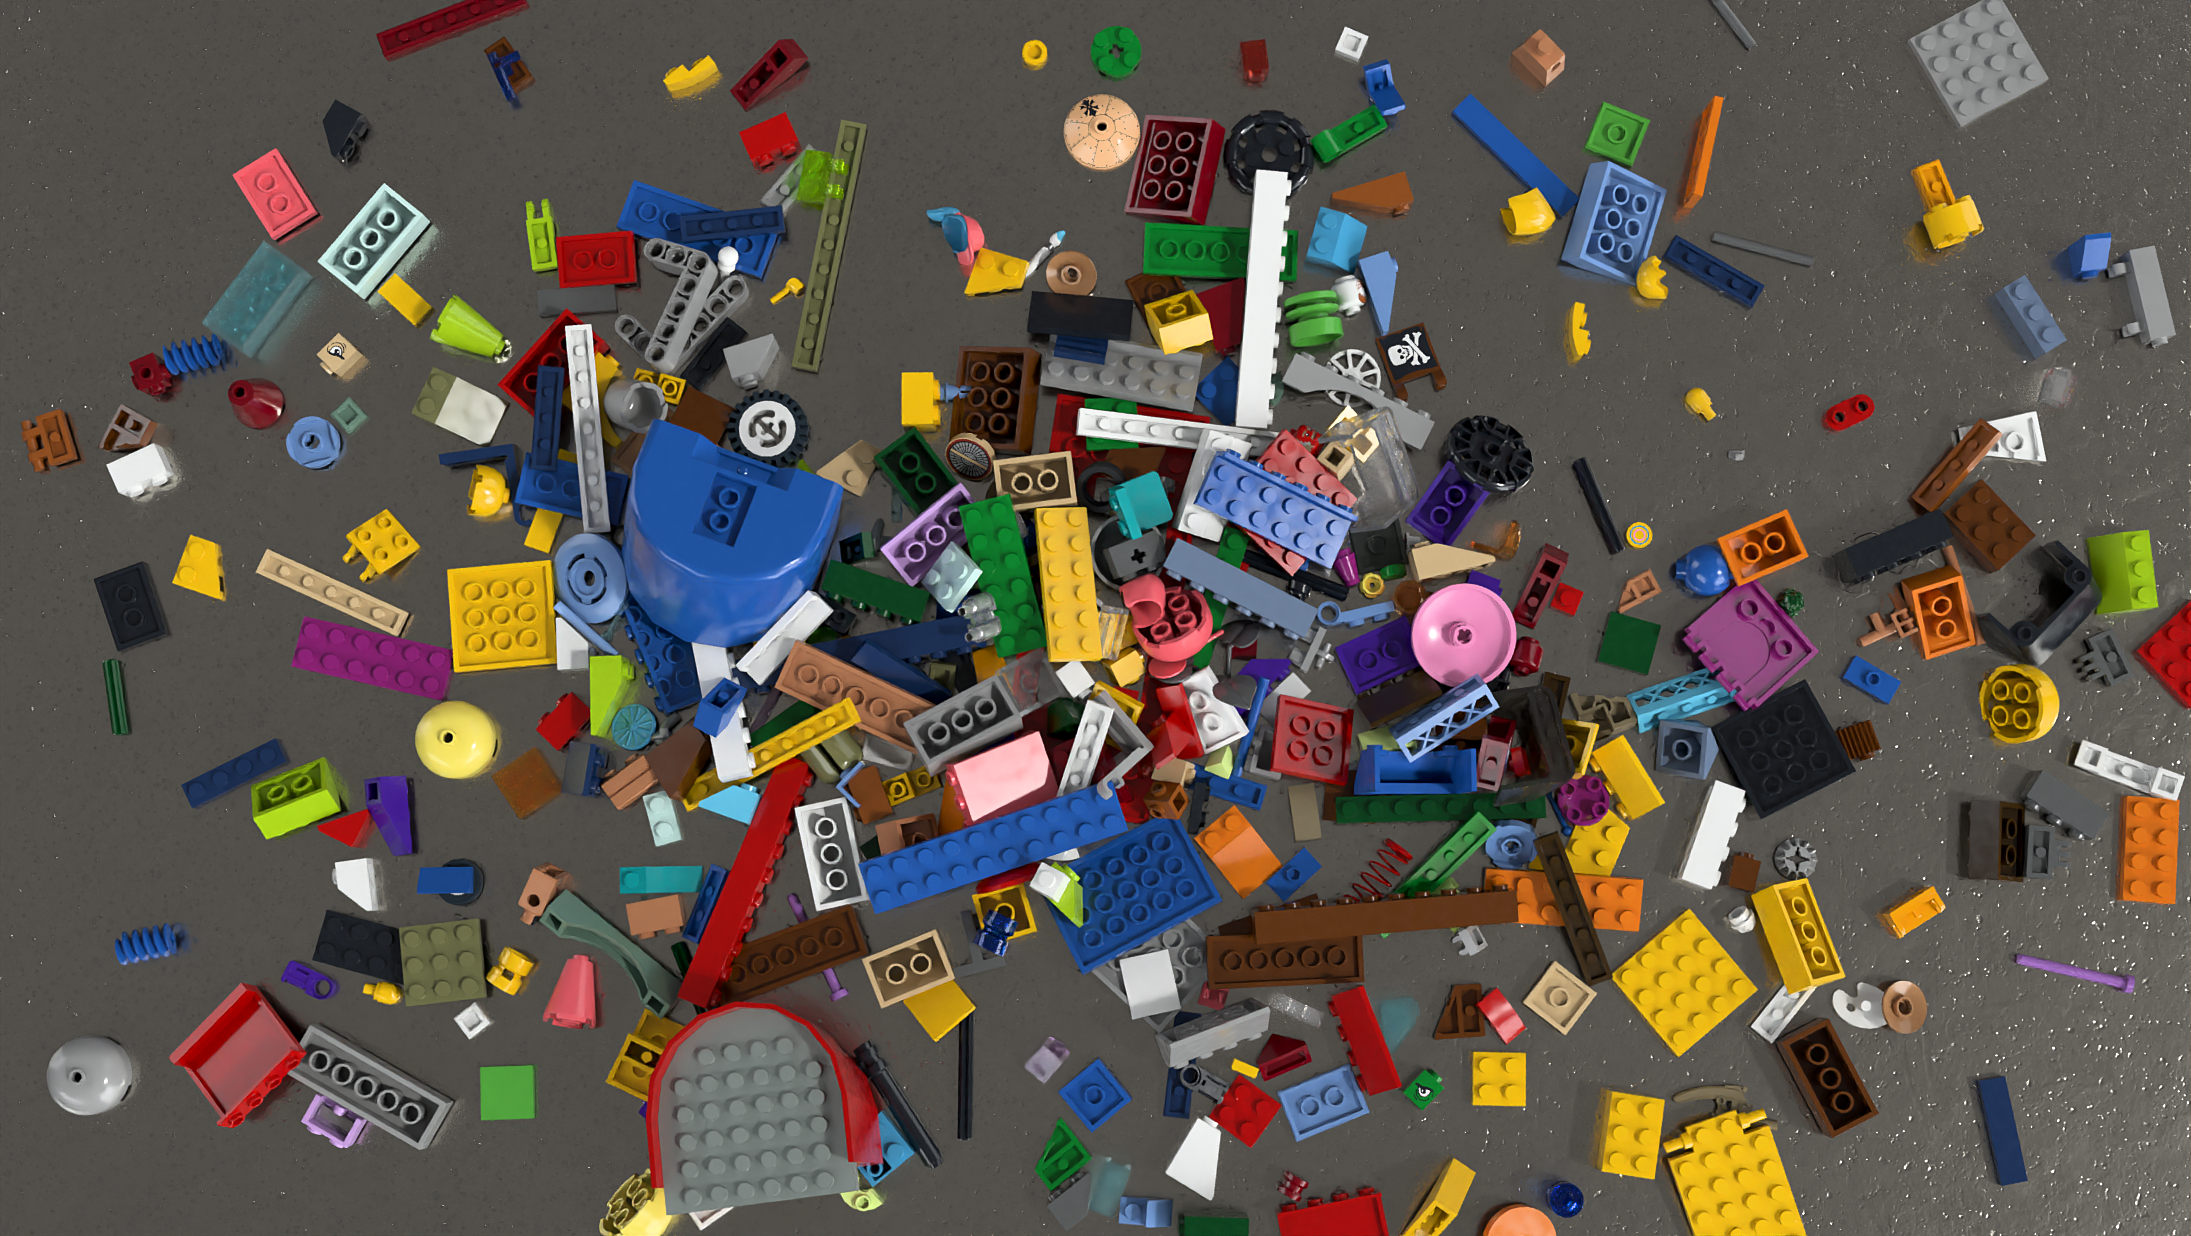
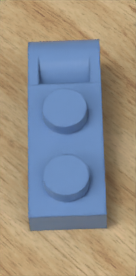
(1357, 616)

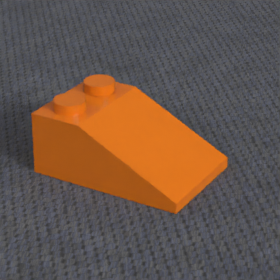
(1762, 548)
(1939, 611)
(1238, 852)

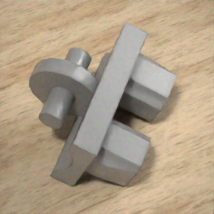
(1304, 659)

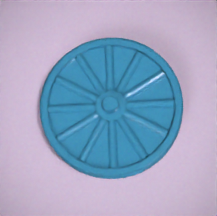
(633, 727)

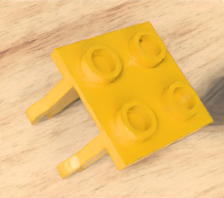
(381, 542)

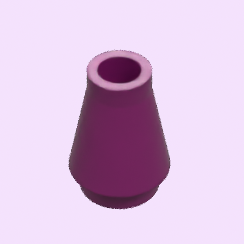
(1346, 566)

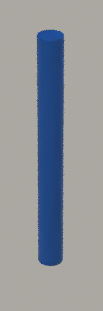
(1251, 725)

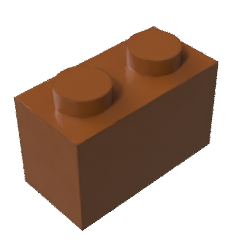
(870, 793)

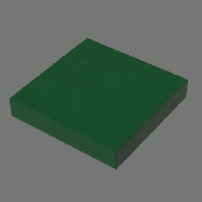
(1628, 643)

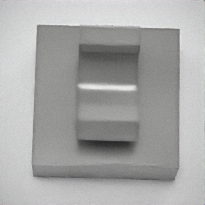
(1472, 940)

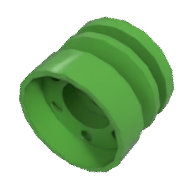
(1312, 313)

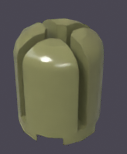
(833, 757)

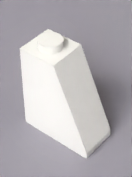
(1197, 1157)

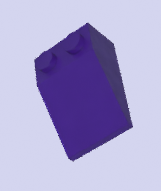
(1447, 506)

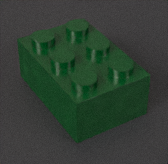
(914, 471)

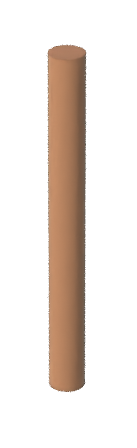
(1952, 560)

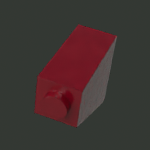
(1225, 315)

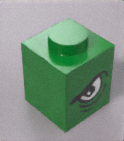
(1423, 1088)

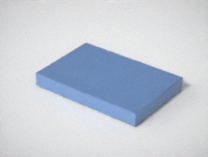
(1323, 1102)

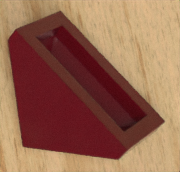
(1282, 1056)

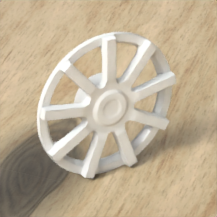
(1354, 371)

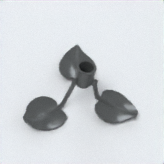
(1231, 690)

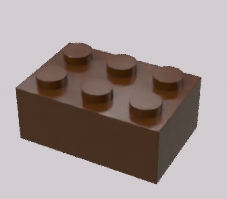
(1986, 526)

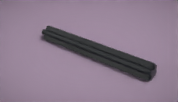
(1314, 581)
(965, 1078)

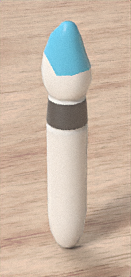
(1044, 252)

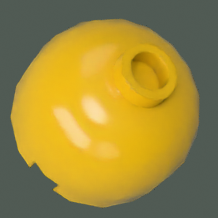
(486, 491)

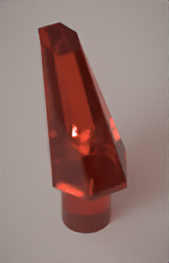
(1146, 765)

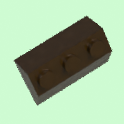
(1396, 698)
(1996, 841)

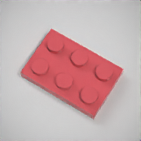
(275, 194)

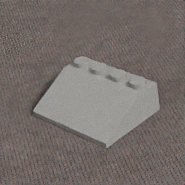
(1213, 1032)

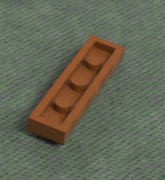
(1957, 465)

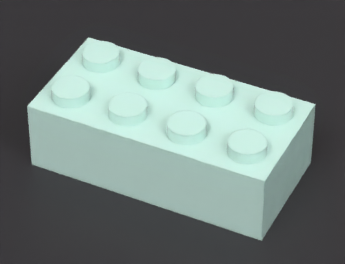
(374, 241)

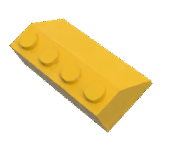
(1797, 935)

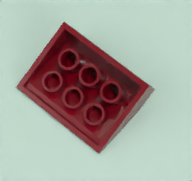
(1175, 169)

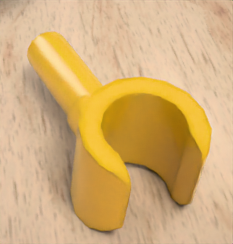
(793, 285)

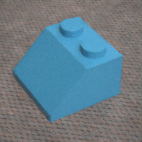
(1336, 241)

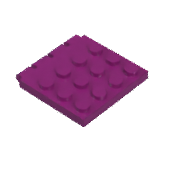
(1749, 643)

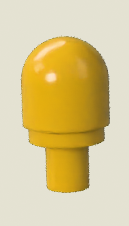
(1700, 402)
(383, 992)

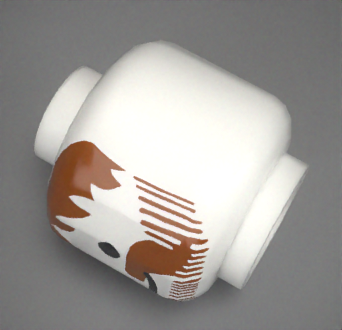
(1349, 294)

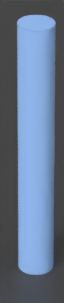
(586, 630)

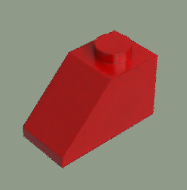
(1168, 738)

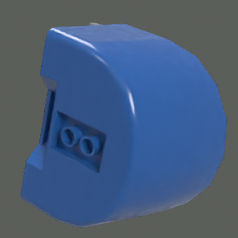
(721, 539)

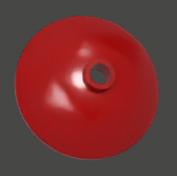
(1008, 878)

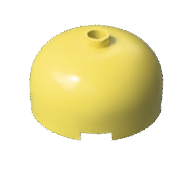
(471, 744)
(645, 1220)

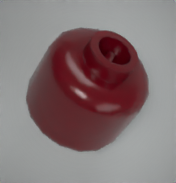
(1526, 656)

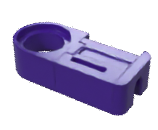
(307, 978)

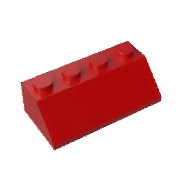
(1365, 1040)

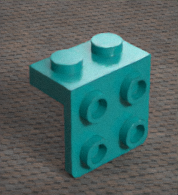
(1140, 504)

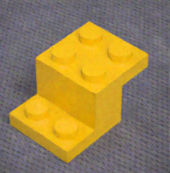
(641, 1054)

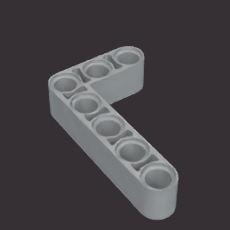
(681, 299)
(696, 339)

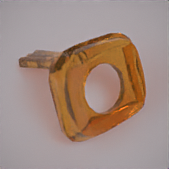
(1510, 546)

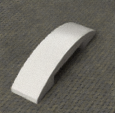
(2128, 771)

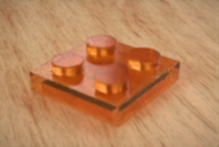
(527, 783)

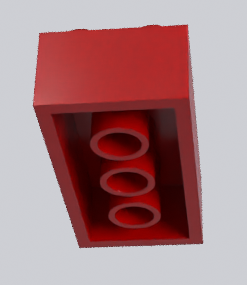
(547, 351)

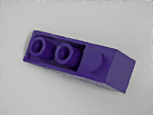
(388, 806)

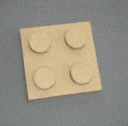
(1559, 997)

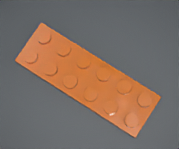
(1610, 900)

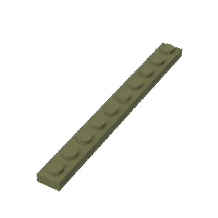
(828, 251)

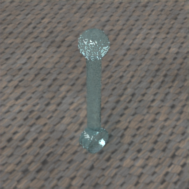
(607, 635)

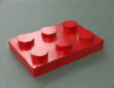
(596, 259)

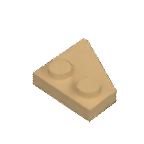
(852, 467)

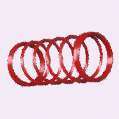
(1401, 852)

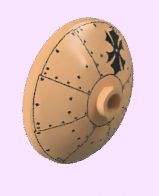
(1101, 148)

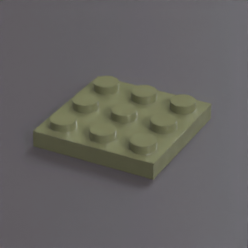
(442, 962)

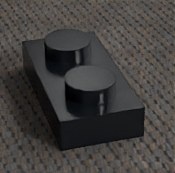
(1197, 816)

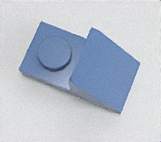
(1146, 1211)

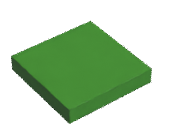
(1616, 134)
(507, 1092)

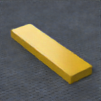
(545, 522)

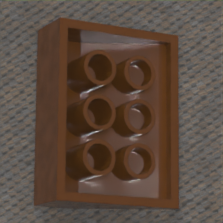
(1000, 397)

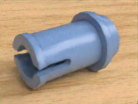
(948, 392)

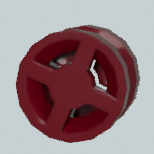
(1292, 1186)

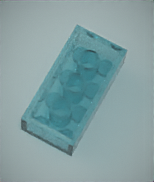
(257, 299)

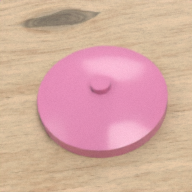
(1463, 634)

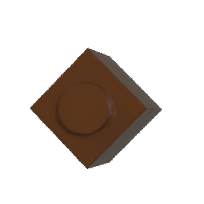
(1742, 872)

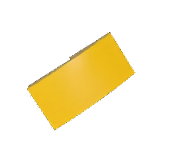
(681, 78)
(1578, 337)
(671, 386)
(911, 785)

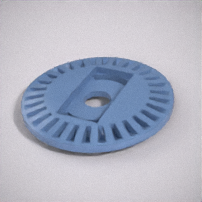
(607, 565)

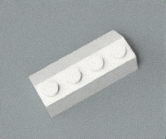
(1189, 516)
(831, 853)

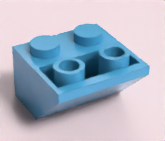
(895, 1150)

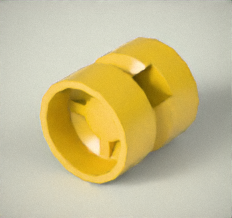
(514, 962)

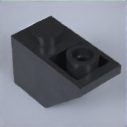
(342, 129)

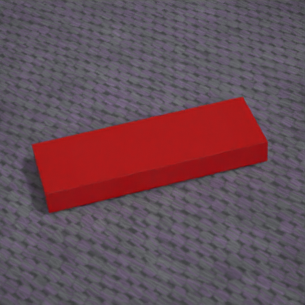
(1173, 698)

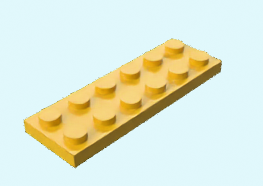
(1067, 584)

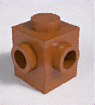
(1166, 800)

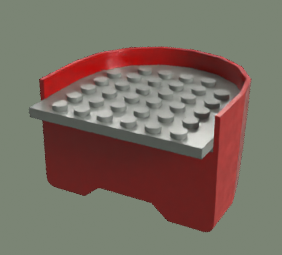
(756, 1112)

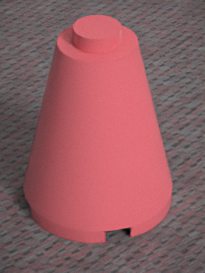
(573, 996)

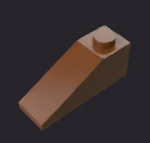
(1380, 195)

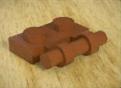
(55, 438)

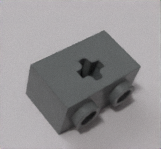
(1120, 561)

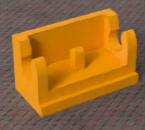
(1914, 911)

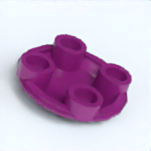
(1583, 801)

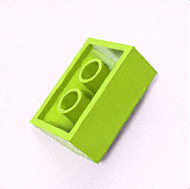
(2123, 571)
(294, 798)

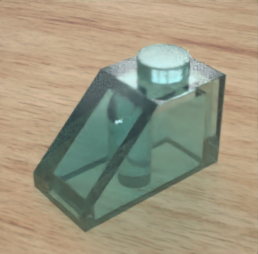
(1398, 1019)
(1109, 1187)

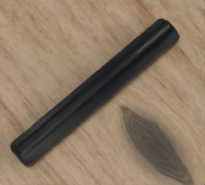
(1599, 505)

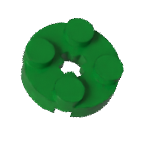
(1107, 63)

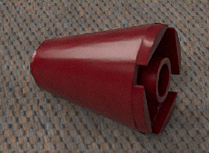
(256, 402)

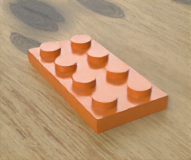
(2149, 850)

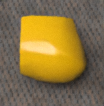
(1528, 213)

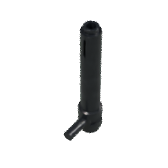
(877, 1070)

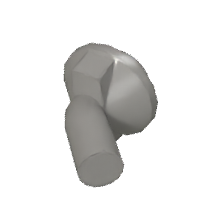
(663, 732)

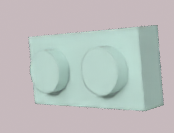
(662, 818)

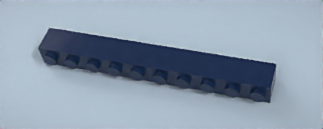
(906, 643)

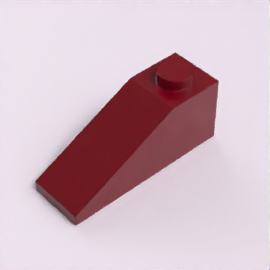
(769, 72)
(1540, 585)

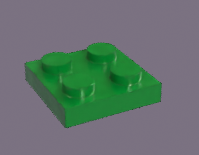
(1110, 405)

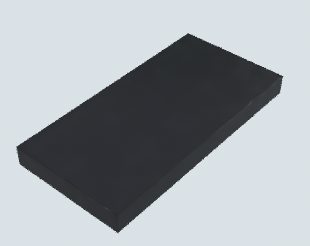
(1080, 316)

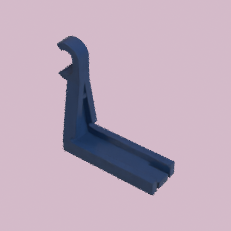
(512, 468)

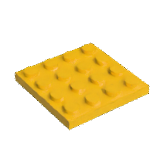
(502, 616)
(1683, 982)

